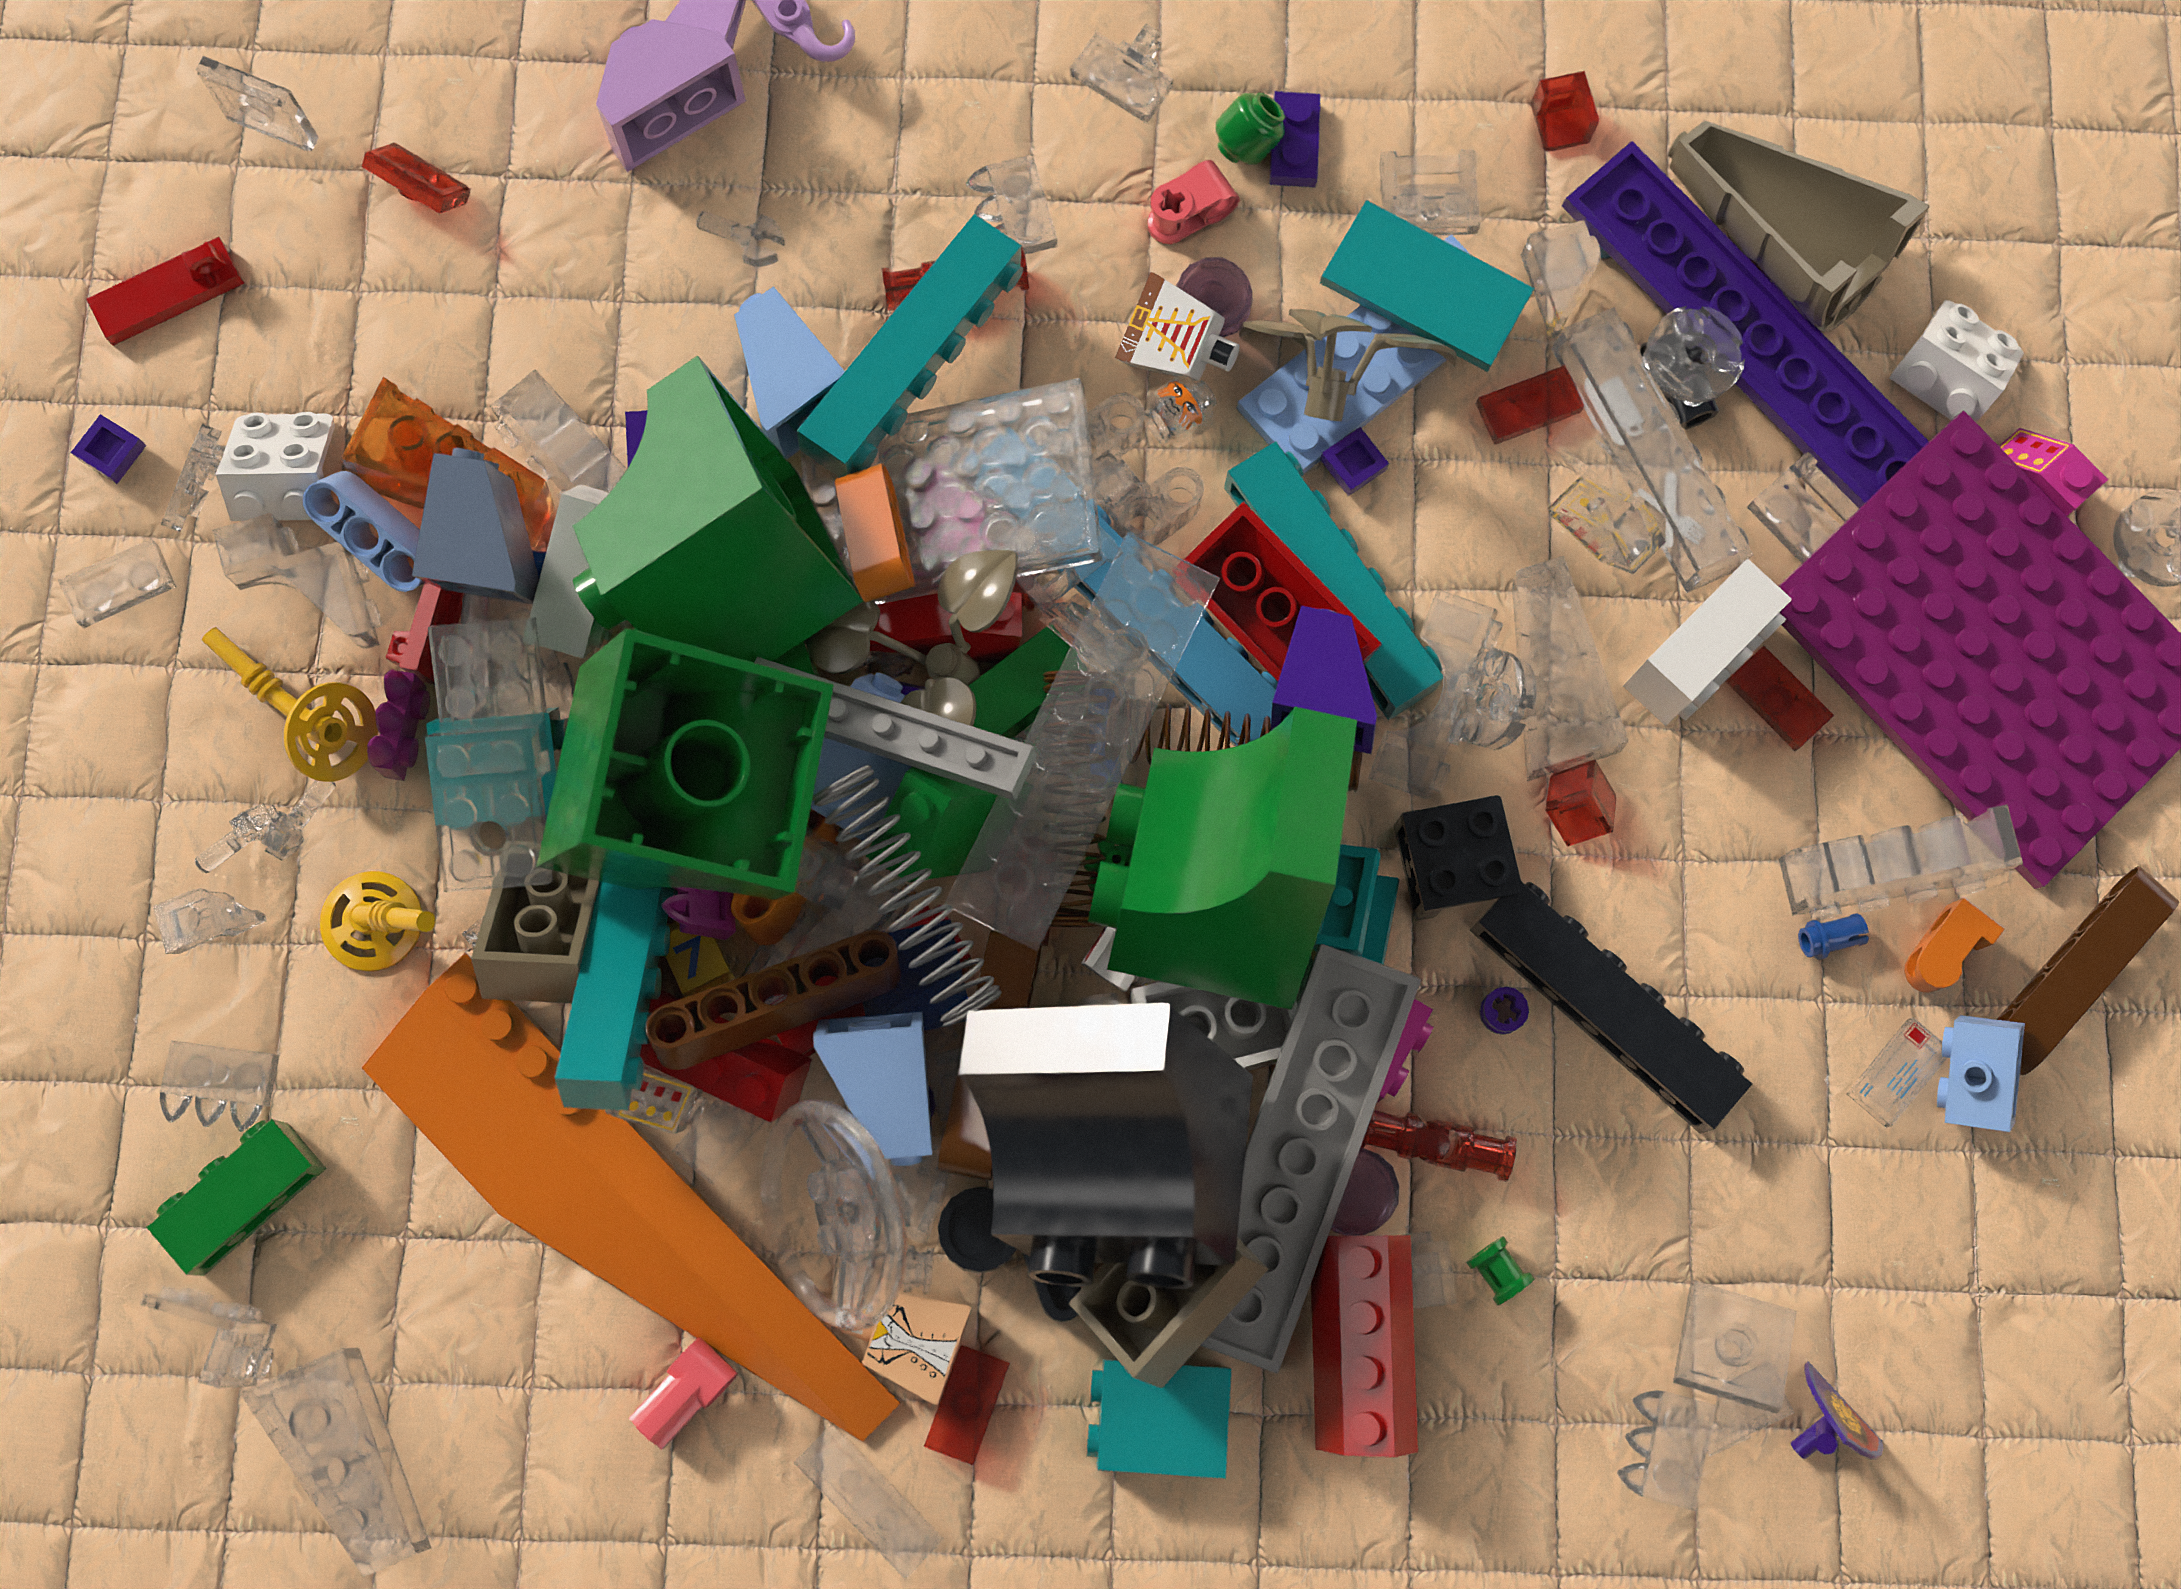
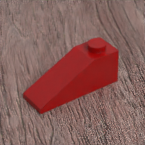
(924, 624)

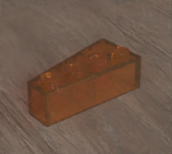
(396, 452)

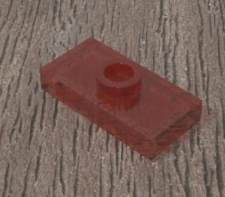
(416, 178)
(1529, 404)
(1779, 698)
(967, 1404)

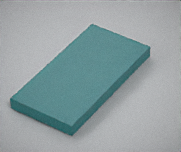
(1426, 285)

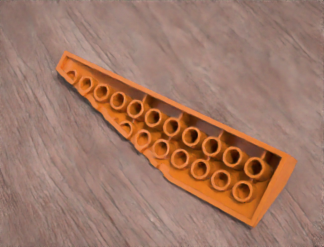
(604, 1195)

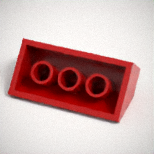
(1264, 588)
(1364, 1347)

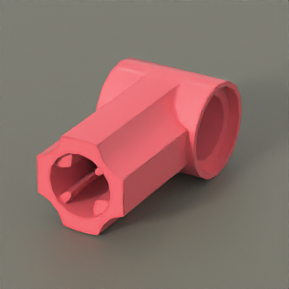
(692, 1383)

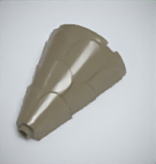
(1799, 219)

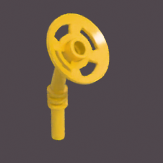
(315, 724)
(374, 920)

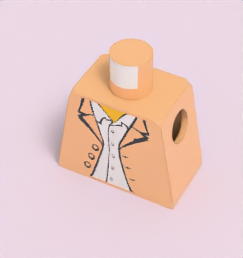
(916, 1344)

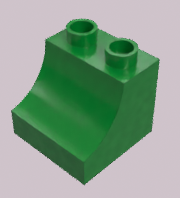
(711, 533)
(685, 770)
(1229, 861)

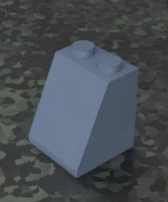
(474, 531)

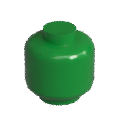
(1250, 128)

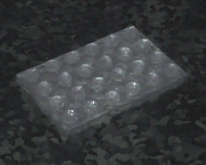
(984, 479)

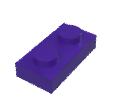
(1296, 155)

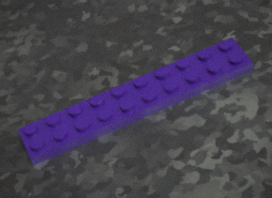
(1788, 362)

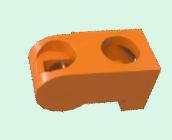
(1940, 953)

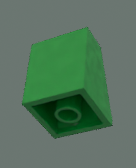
(941, 820)

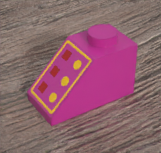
(2055, 467)

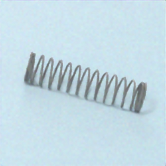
(839, 790)

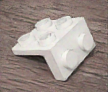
(1958, 363)
(273, 463)

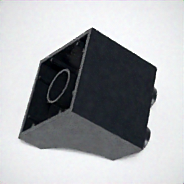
(1110, 1139)

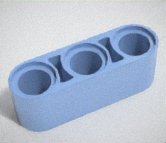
(351, 529)

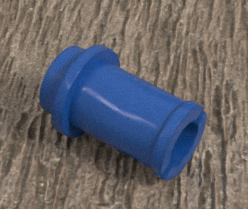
(1821, 938)

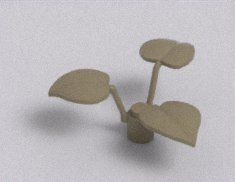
(1326, 384)
(974, 592)

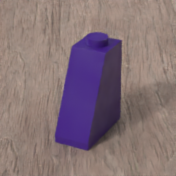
(1326, 674)

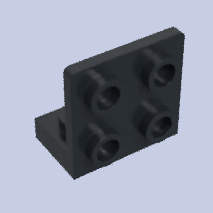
(1457, 855)

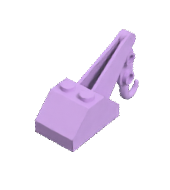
(684, 73)

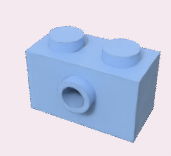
(1981, 1072)

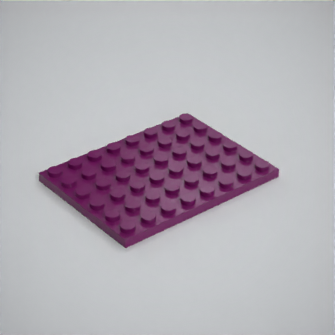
(1994, 645)

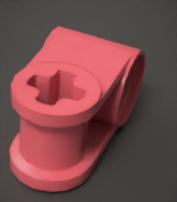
(1190, 203)

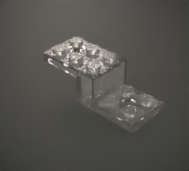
(489, 754)

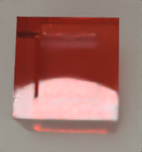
(1564, 111)
(1581, 803)

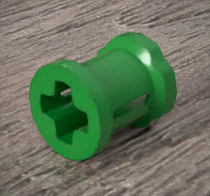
(1500, 1270)

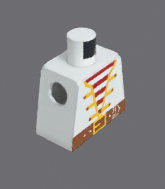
(1175, 333)

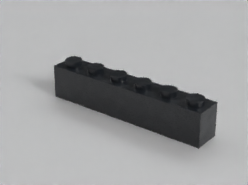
(1613, 1007)

